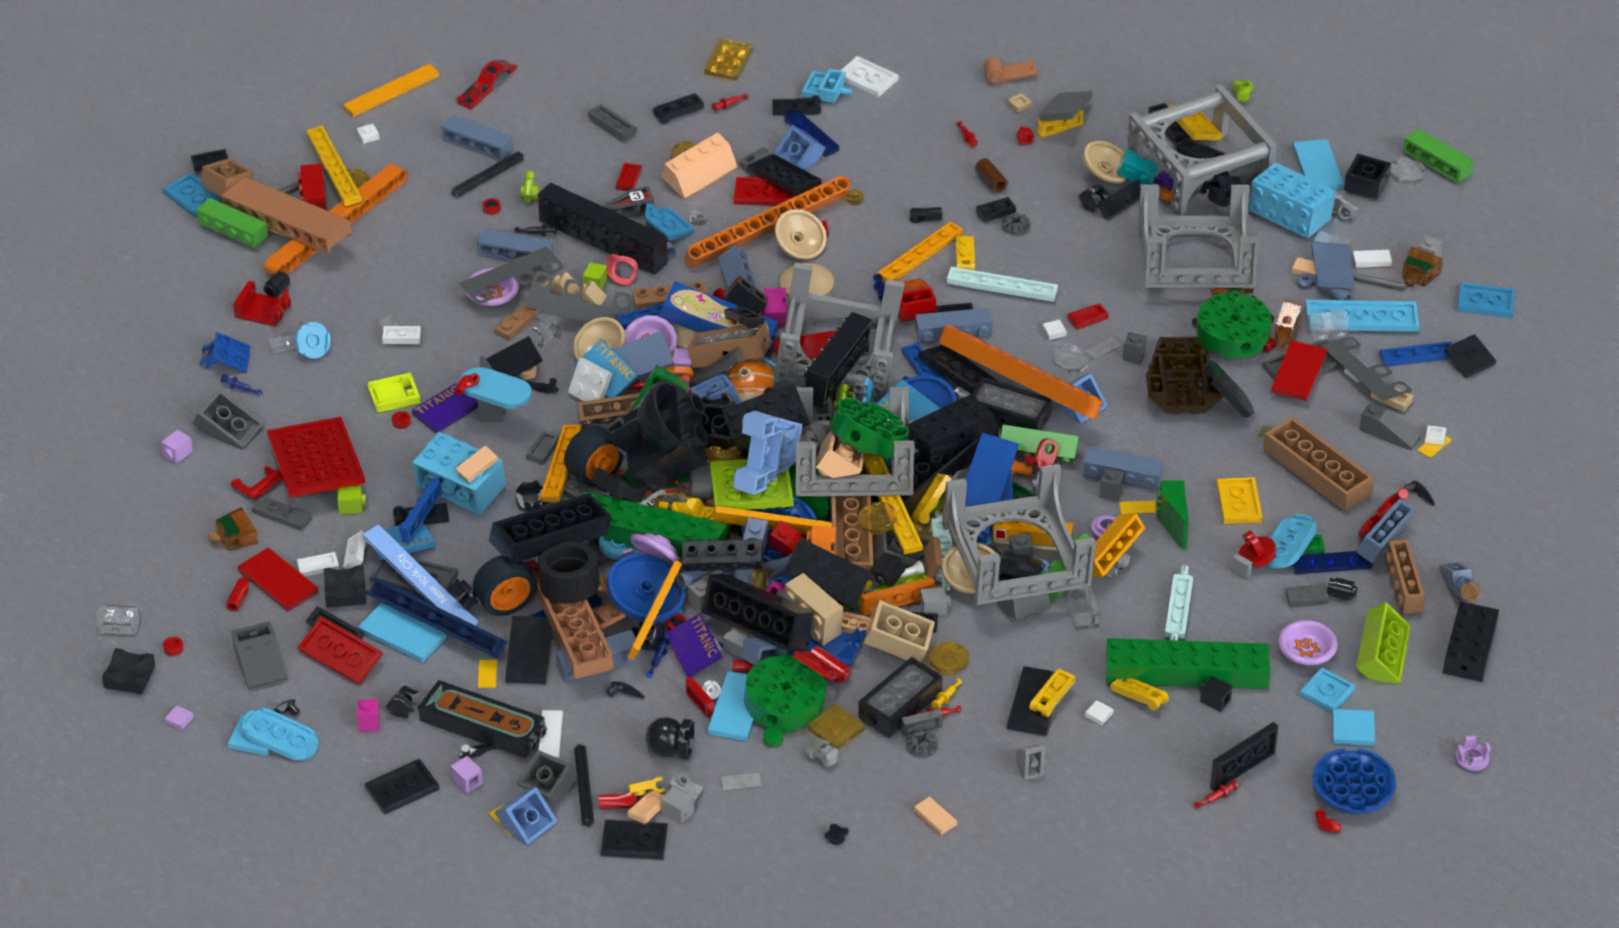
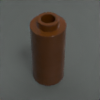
(991, 175)

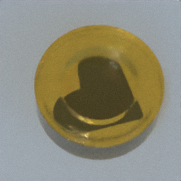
(854, 197)

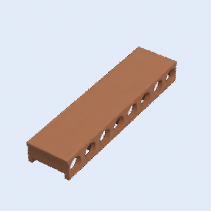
(288, 212)
(577, 635)

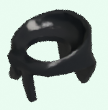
(1088, 199)
(529, 487)
(655, 634)
(398, 706)

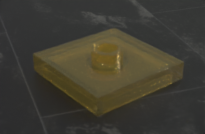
(836, 726)

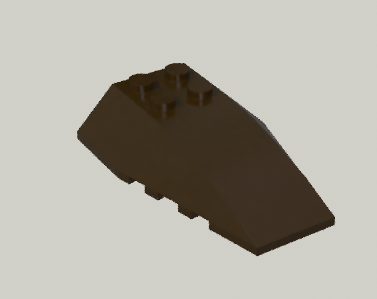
(1178, 377)

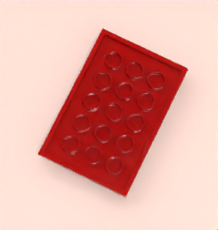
(315, 457)

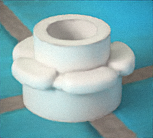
(715, 689)

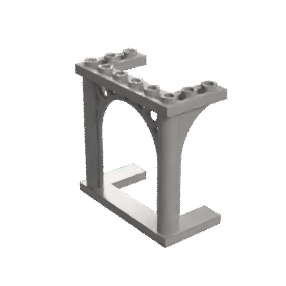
(1189, 178)
(1230, 228)
(799, 301)
(854, 485)
(984, 569)

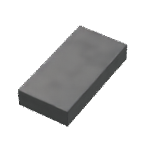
(542, 447)
(1307, 595)
(924, 721)

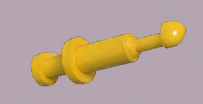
(943, 697)

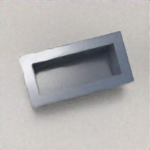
(756, 650)

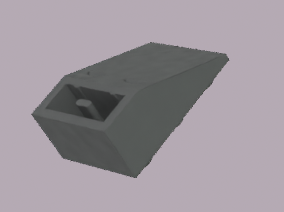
(259, 654)

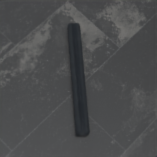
(487, 174)
(584, 785)

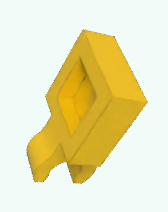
(639, 789)

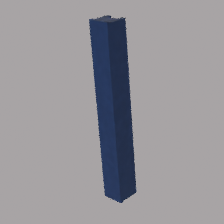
(437, 618)

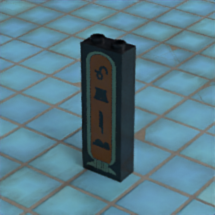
(482, 719)

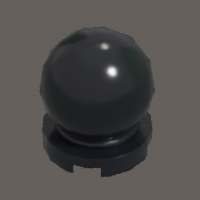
(668, 737)

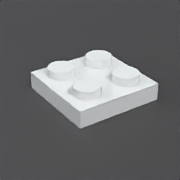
(589, 381)

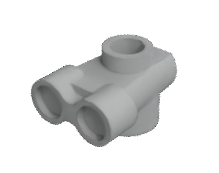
(1340, 207)
(1121, 563)
(822, 751)
(684, 784)

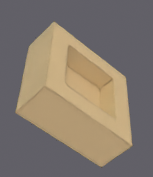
(1019, 103)

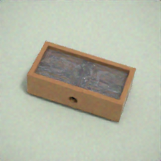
(712, 345)

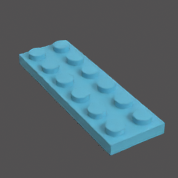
(1371, 314)

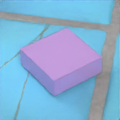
(179, 717)

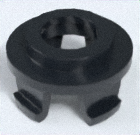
(458, 589)

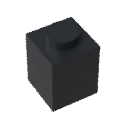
(887, 570)
(1215, 693)

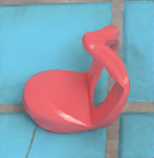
(612, 265)

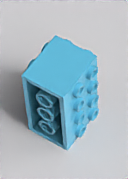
(1291, 200)
(440, 462)

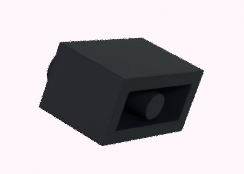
(745, 294)

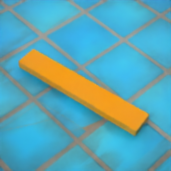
(391, 90)
(921, 252)
(557, 472)
(740, 517)
(654, 610)

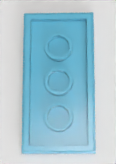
(1318, 162)
(402, 632)
(730, 715)

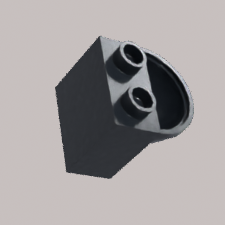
(663, 436)

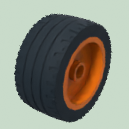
(590, 450)
(504, 586)

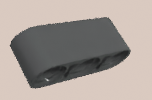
(701, 482)

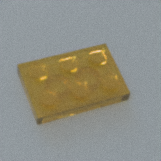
(728, 59)

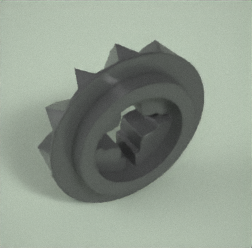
(1016, 228)
(925, 748)

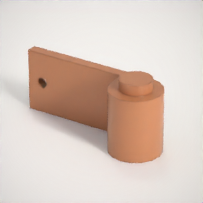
(997, 74)

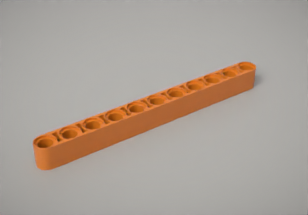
(371, 192)
(761, 225)
(1021, 371)

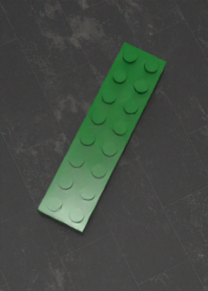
(637, 518)
(1188, 662)

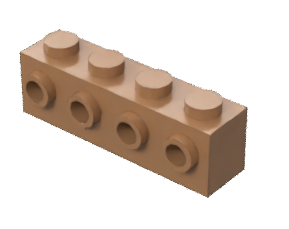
(657, 295)
(605, 408)
(1405, 576)

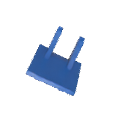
(228, 352)
(845, 646)

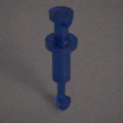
(879, 285)
(238, 384)
(660, 651)

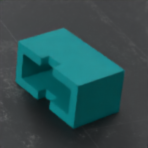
(1134, 168)

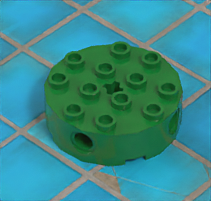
(1233, 325)
(867, 427)
(784, 693)

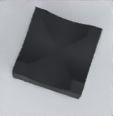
(618, 486)
(344, 586)
(128, 671)

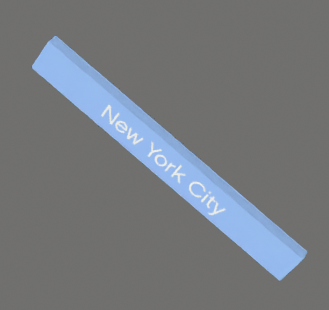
(415, 573)

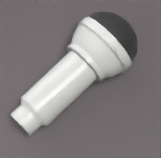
(919, 567)

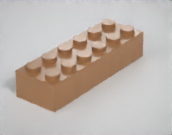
(1318, 463)
(850, 540)

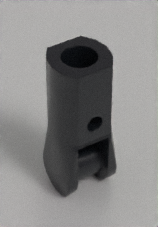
(925, 214)

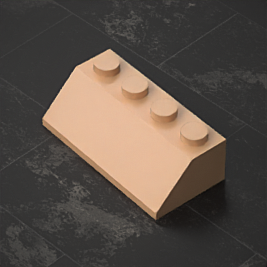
(699, 166)
(838, 458)

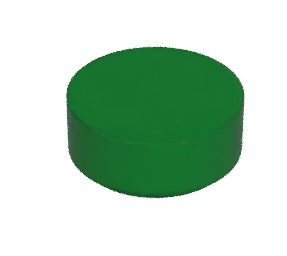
(772, 737)

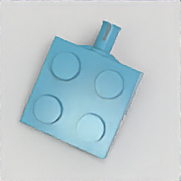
(826, 85)

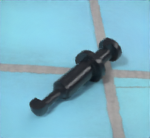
(538, 230)

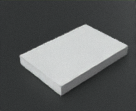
(869, 76)

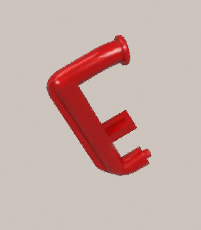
(272, 478)
(1381, 511)

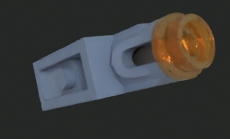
(1460, 581)

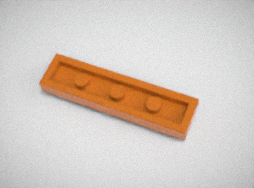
(896, 595)

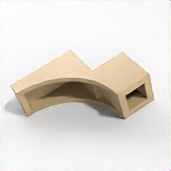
(591, 292)

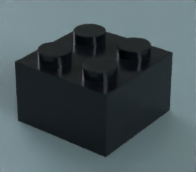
(1367, 176)

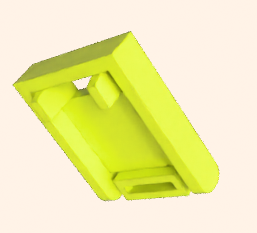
(390, 394)

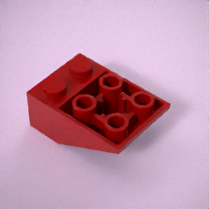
(916, 299)

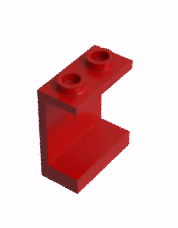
(260, 307)

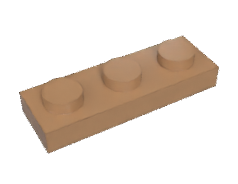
(515, 322)

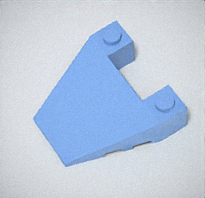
(770, 450)

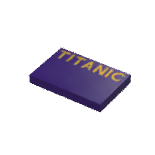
(444, 409)
(694, 645)

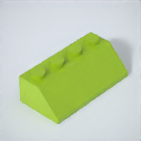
(1383, 645)

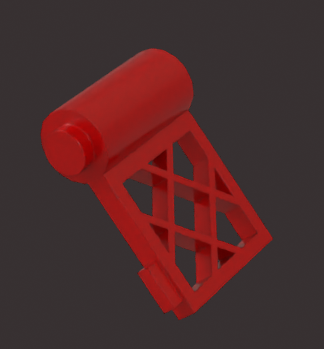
(824, 664)

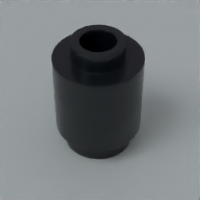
(277, 284)
(1342, 588)

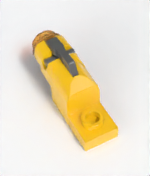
(684, 505)

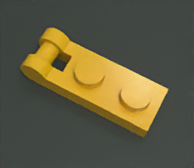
(1057, 126)
(965, 252)
(930, 499)
(1052, 692)
(1140, 692)

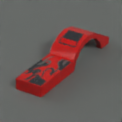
(484, 84)

